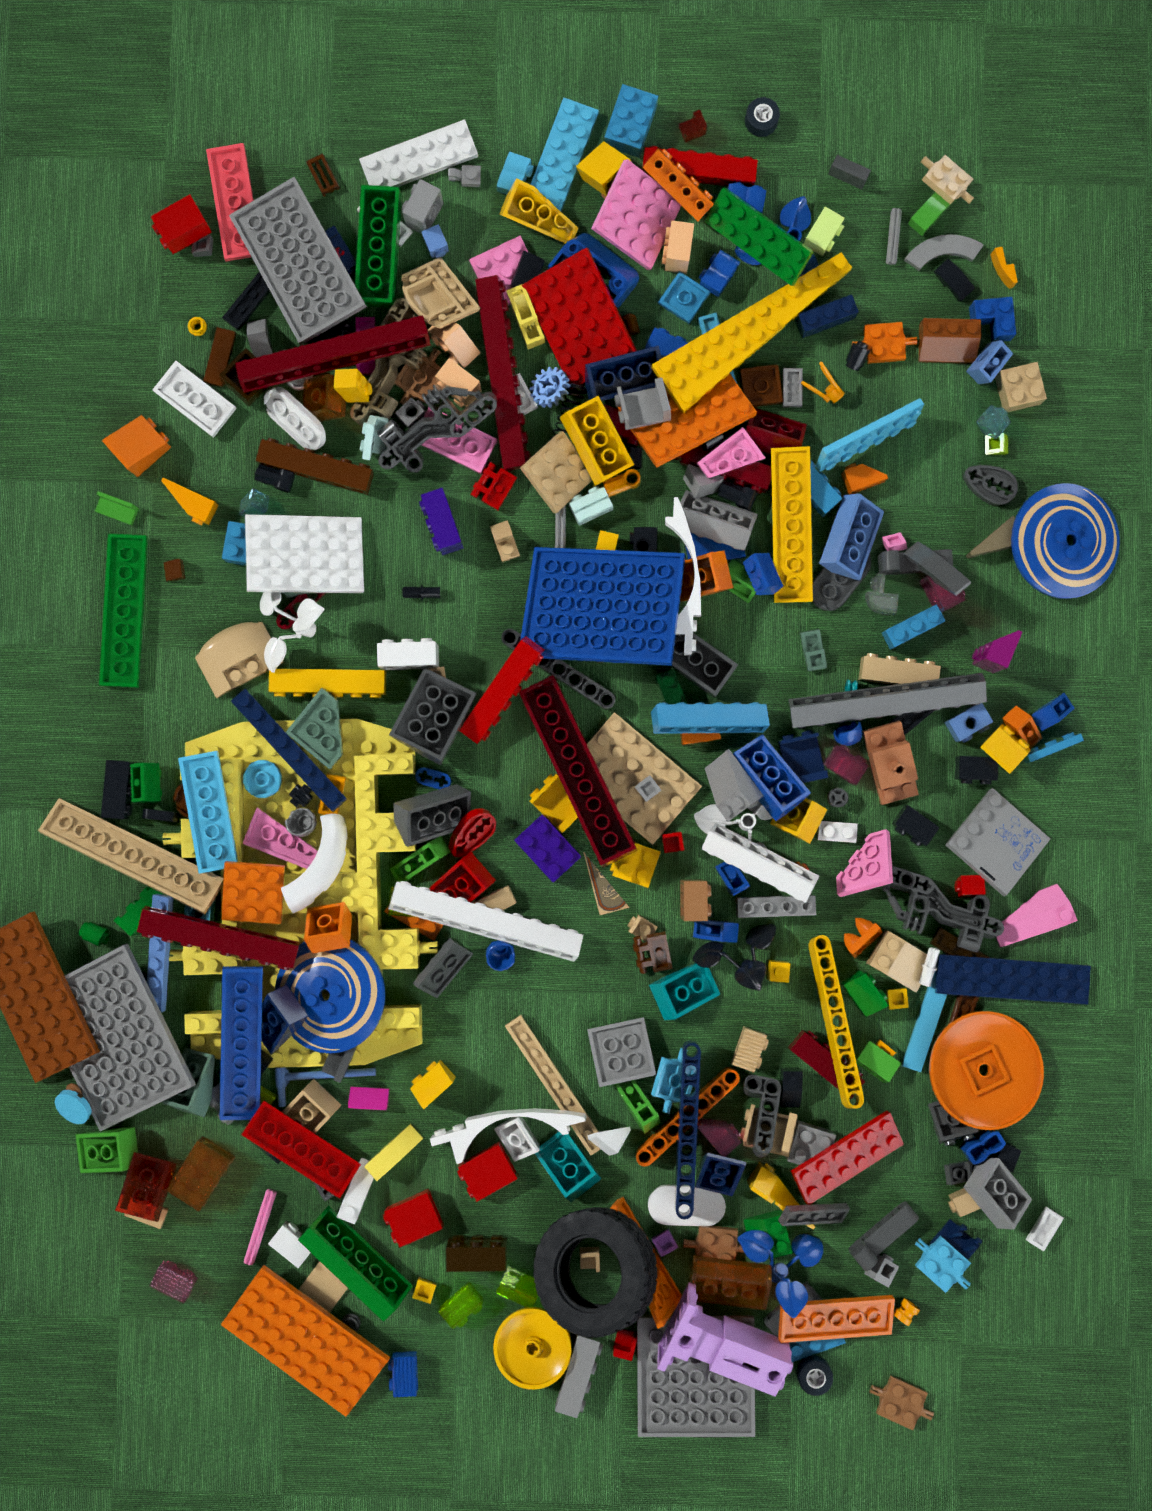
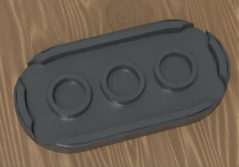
(833, 590)

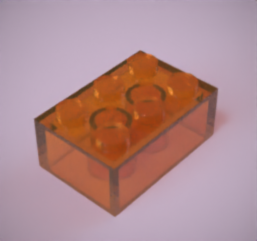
(200, 1173)

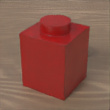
(970, 886)

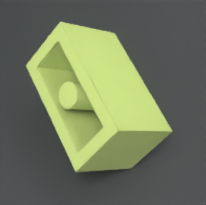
(824, 231)

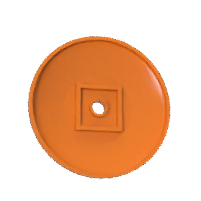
(1012, 1076)

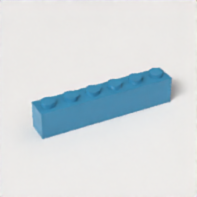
(709, 718)

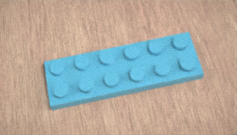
(564, 151)
(871, 434)
(208, 811)

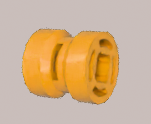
(906, 1311)

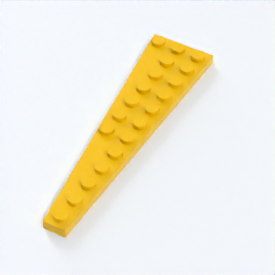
(712, 356)

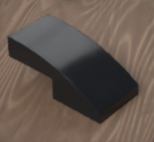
(955, 279)

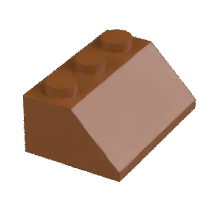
(949, 340)

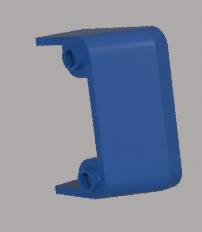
(622, 275)

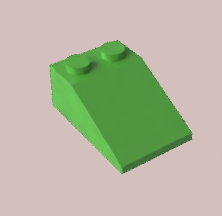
(106, 1150)

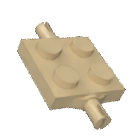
(947, 179)

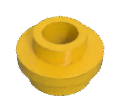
(195, 321)

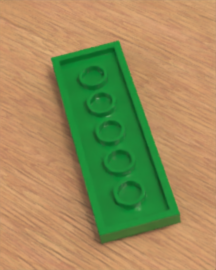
(758, 236)

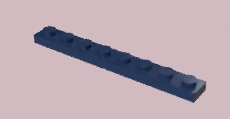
(289, 750)

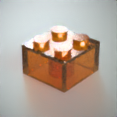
(323, 399)

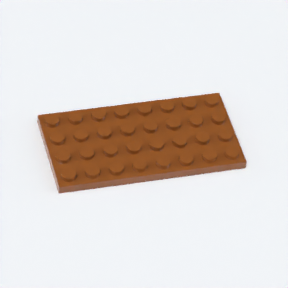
(40, 1001)

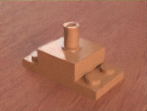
(891, 762)

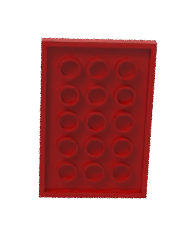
(578, 315)

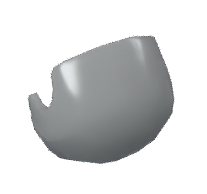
(301, 822)

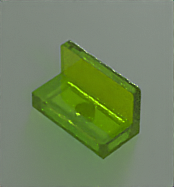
(518, 1287)

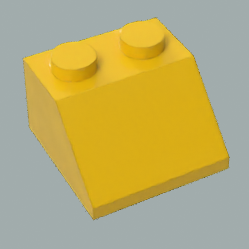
(1006, 748)
(802, 820)
(432, 1083)

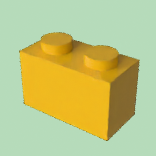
(352, 385)

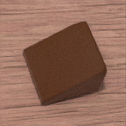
(631, 324)
(174, 570)

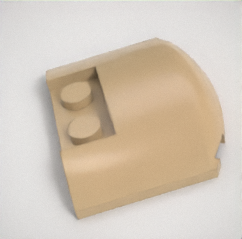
(437, 294)
(234, 656)

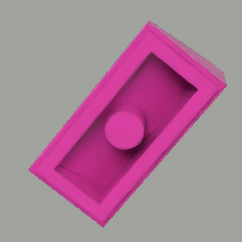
(368, 1098)

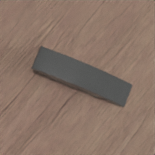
(937, 568)

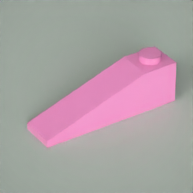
(1040, 914)

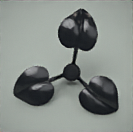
(750, 972)

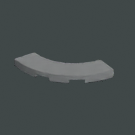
(943, 245)

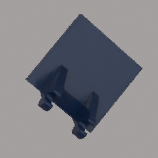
(958, 1238)

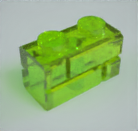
(461, 1305)

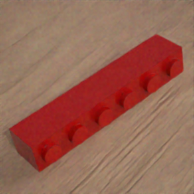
(711, 168)
(502, 689)

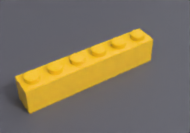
(334, 681)

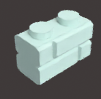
(591, 505)

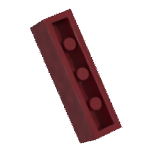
(818, 1057)

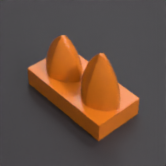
(869, 933)

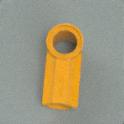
(620, 484)

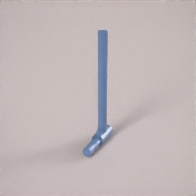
(283, 1077)

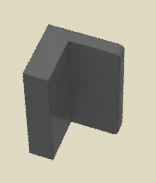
(849, 172)
(338, 1063)

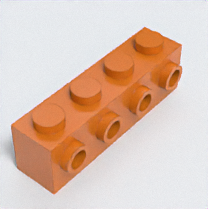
(678, 184)

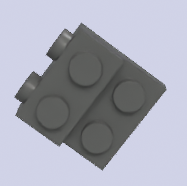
(947, 1128)

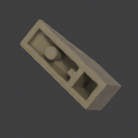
(996, 541)

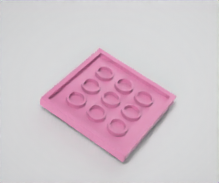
(636, 215)

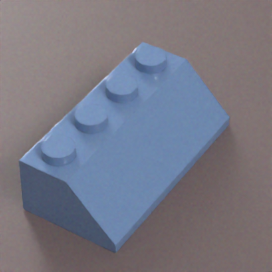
(851, 536)

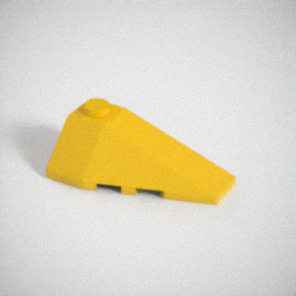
(535, 211)
(771, 1188)

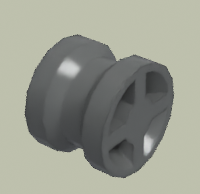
(840, 795)

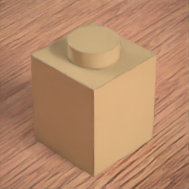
(962, 1203)

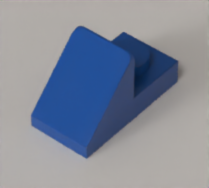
(732, 877)

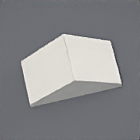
(610, 1140)

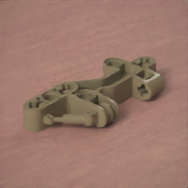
(386, 371)

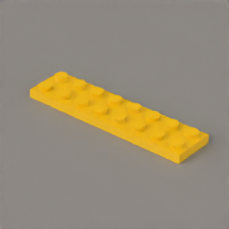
(792, 523)

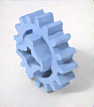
(549, 387)

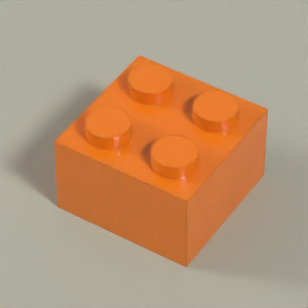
(328, 927)

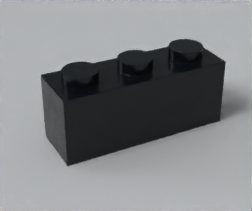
(117, 790)

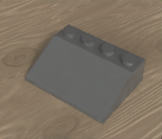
(433, 716)

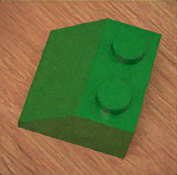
(769, 1223)

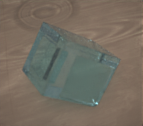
(254, 503)

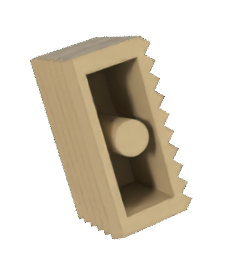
(749, 1049)

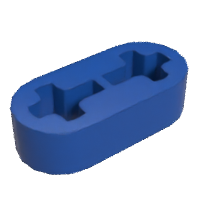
(435, 774)

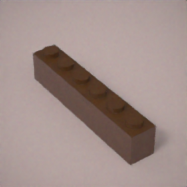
(315, 466)

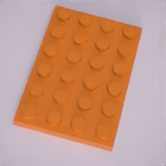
(709, 417)

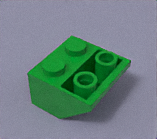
(864, 993)

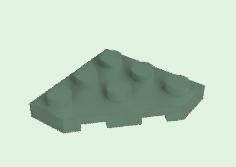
(319, 729)

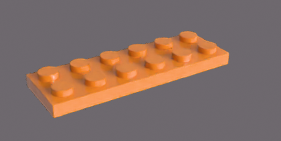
(838, 1319)

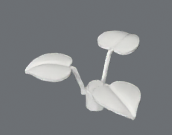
(304, 625)
(710, 815)

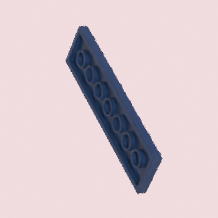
(1012, 979)

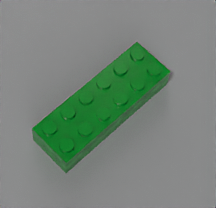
(378, 244)
(355, 1263)

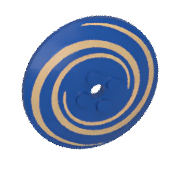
(1042, 545)
(354, 999)

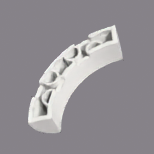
(324, 866)

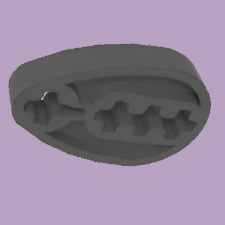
(997, 475)

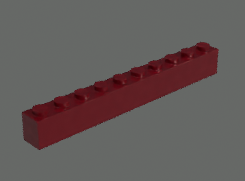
(332, 354)
(502, 371)
(753, 475)

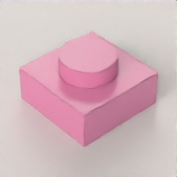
(894, 542)

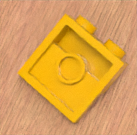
(637, 866)

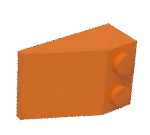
(713, 575)

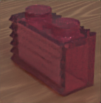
(845, 764)
(173, 1281)

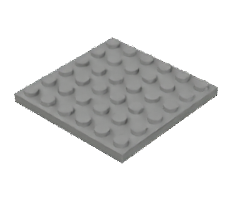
(688, 1396)

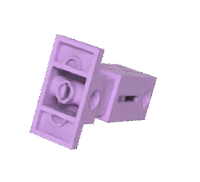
(726, 1345)

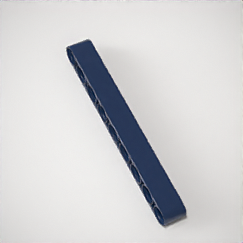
(691, 1138)

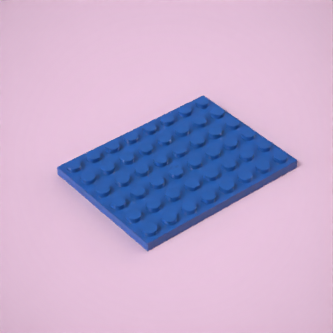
(604, 604)

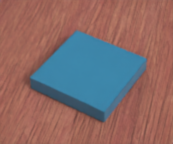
(684, 297)

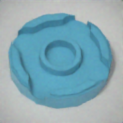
(262, 779)
(73, 1107)

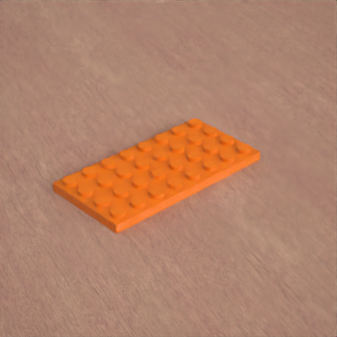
(305, 1340)

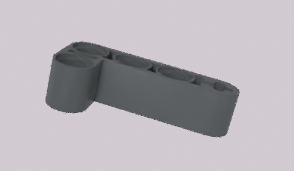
(895, 563)
(764, 1117)
(882, 1235)

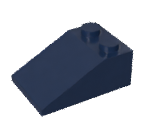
(280, 1017)
(719, 1174)

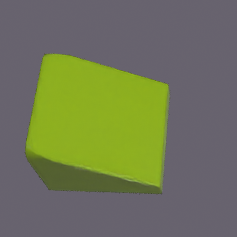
(996, 446)
(266, 1095)

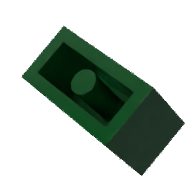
(670, 687)

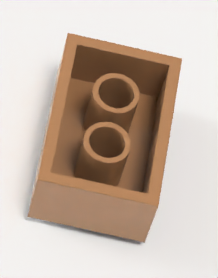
(694, 900)

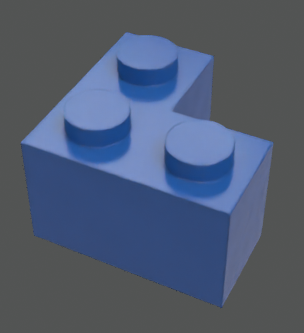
(997, 313)

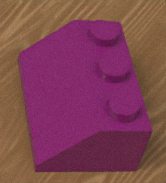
(996, 654)

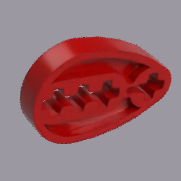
(469, 842)

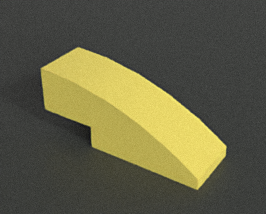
(525, 317)
(393, 1152)

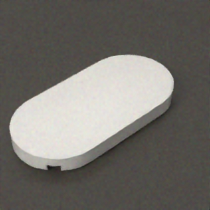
(294, 418)
(708, 1206)

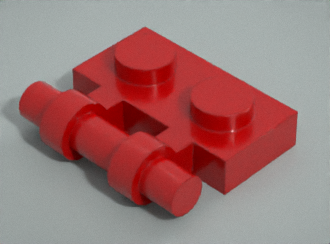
(499, 488)

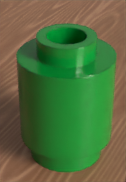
(94, 933)

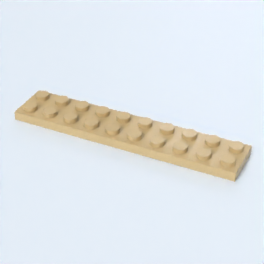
(131, 855)

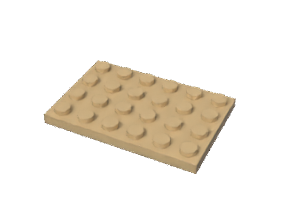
(628, 759)

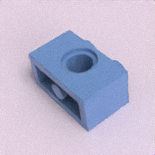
(989, 362)
(958, 727)

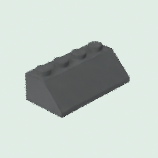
(431, 814)

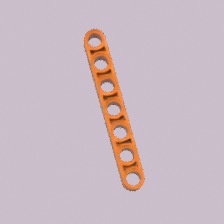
(669, 1139)

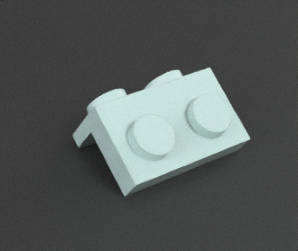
(372, 442)

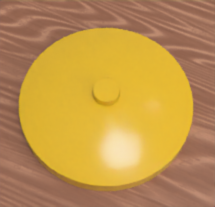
(532, 1348)

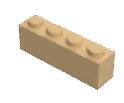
(895, 671)

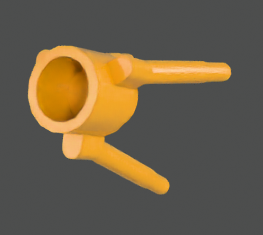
(833, 391)

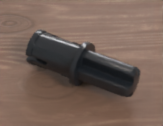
(421, 592)

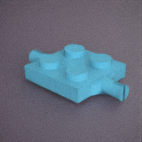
(668, 1081)
(942, 1264)

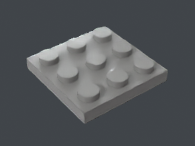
(621, 1052)

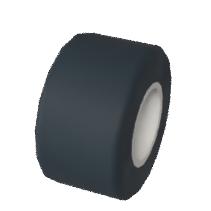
(762, 109)
(821, 1378)

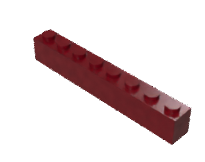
(218, 937)

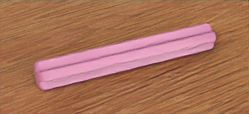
(260, 1226)

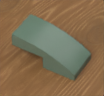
(813, 650)

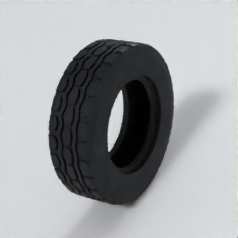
(554, 1278)

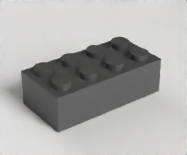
(706, 666)

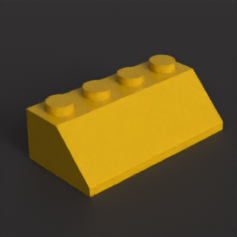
(596, 440)

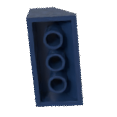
(629, 371)

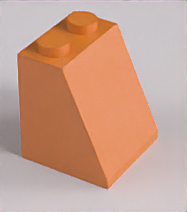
(137, 444)

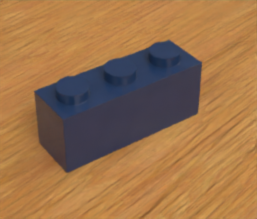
(826, 316)

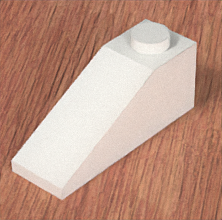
(356, 1194)

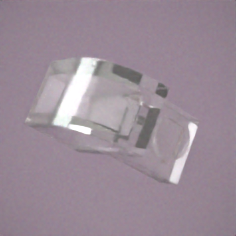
(879, 601)

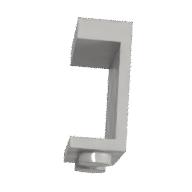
(643, 406)

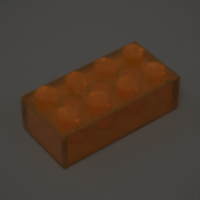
(731, 1282)

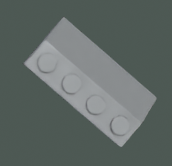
(718, 520)

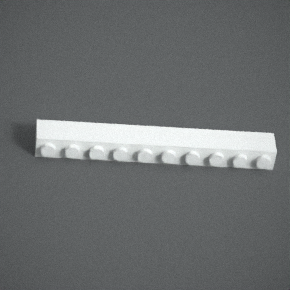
(486, 921)

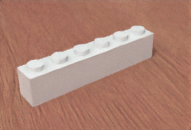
(760, 862)

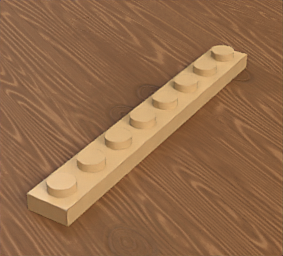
(551, 1078)

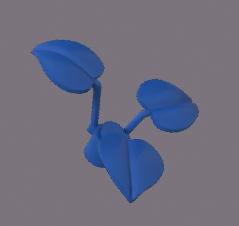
(796, 217)
(809, 1250)

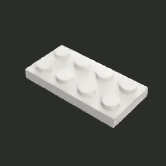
(194, 399)

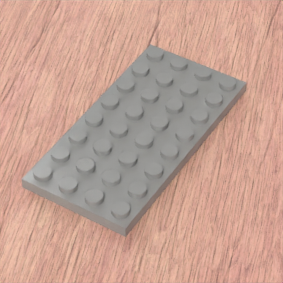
(297, 261)

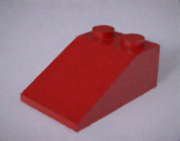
(465, 879)

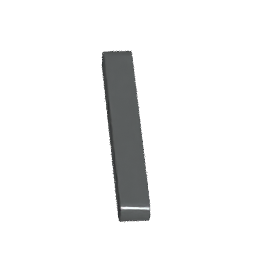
(567, 673)

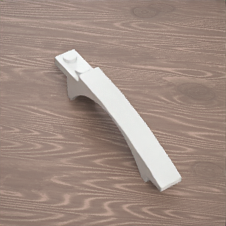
(685, 622)
(462, 1136)

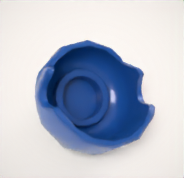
(848, 734)
(500, 955)

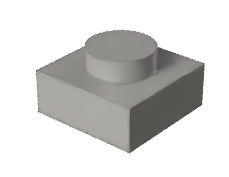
(648, 788)

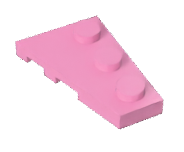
(731, 454)

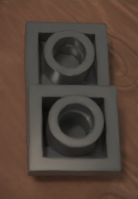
(958, 1172)

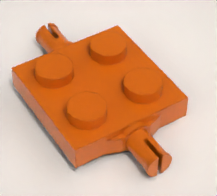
(886, 342)

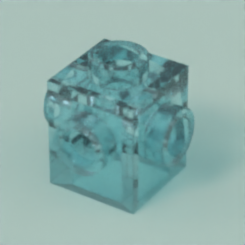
(993, 421)

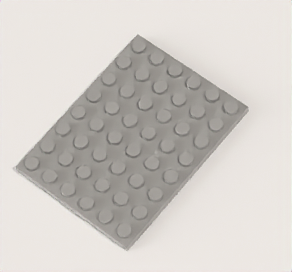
(137, 1051)

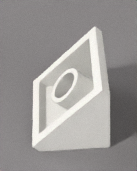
(517, 1138)

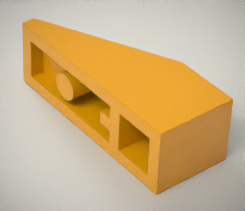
(194, 504)

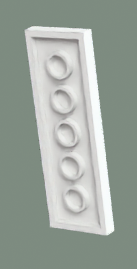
(420, 156)

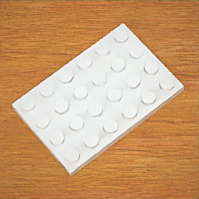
(304, 554)

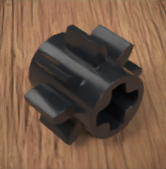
(300, 795)

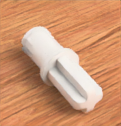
(929, 967)

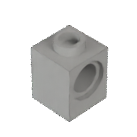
(410, 404)

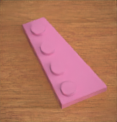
(274, 839)

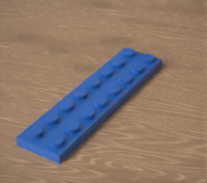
(240, 1042)

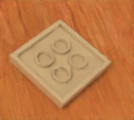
(557, 472)

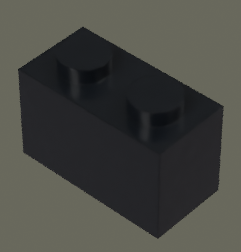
(976, 768)
(915, 826)

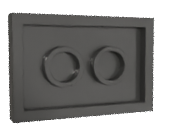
(443, 968)

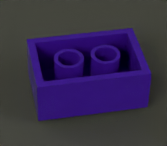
(440, 522)
(547, 848)

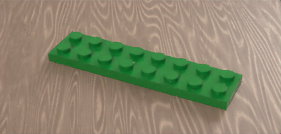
(123, 610)

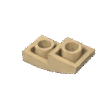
(500, 899)

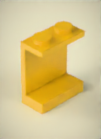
(554, 803)

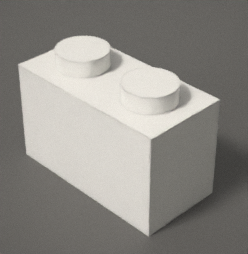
(287, 1244)

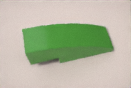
(929, 213)

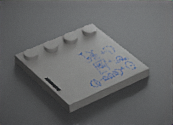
(997, 842)

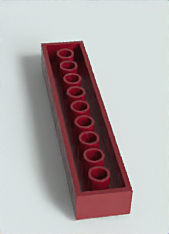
(578, 771)

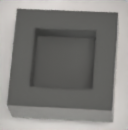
(203, 247)

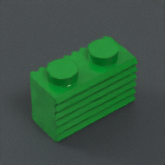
(145, 782)

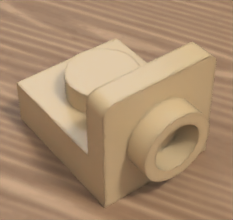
(641, 927)

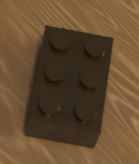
(476, 1254)

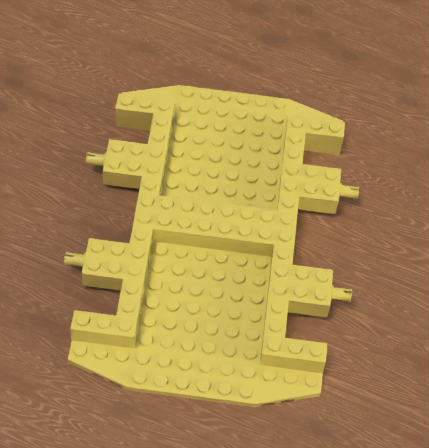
(366, 755)

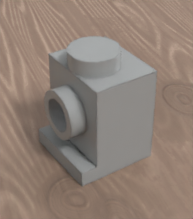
(883, 1270)

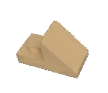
(504, 541)

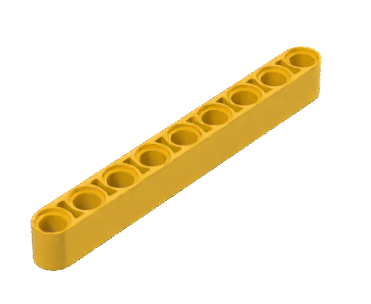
(834, 1031)

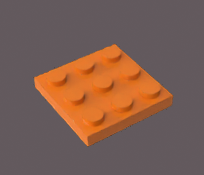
(253, 892)

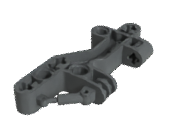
(439, 426)
(968, 920)

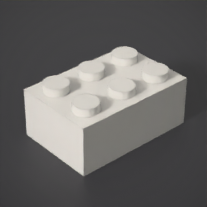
(407, 654)

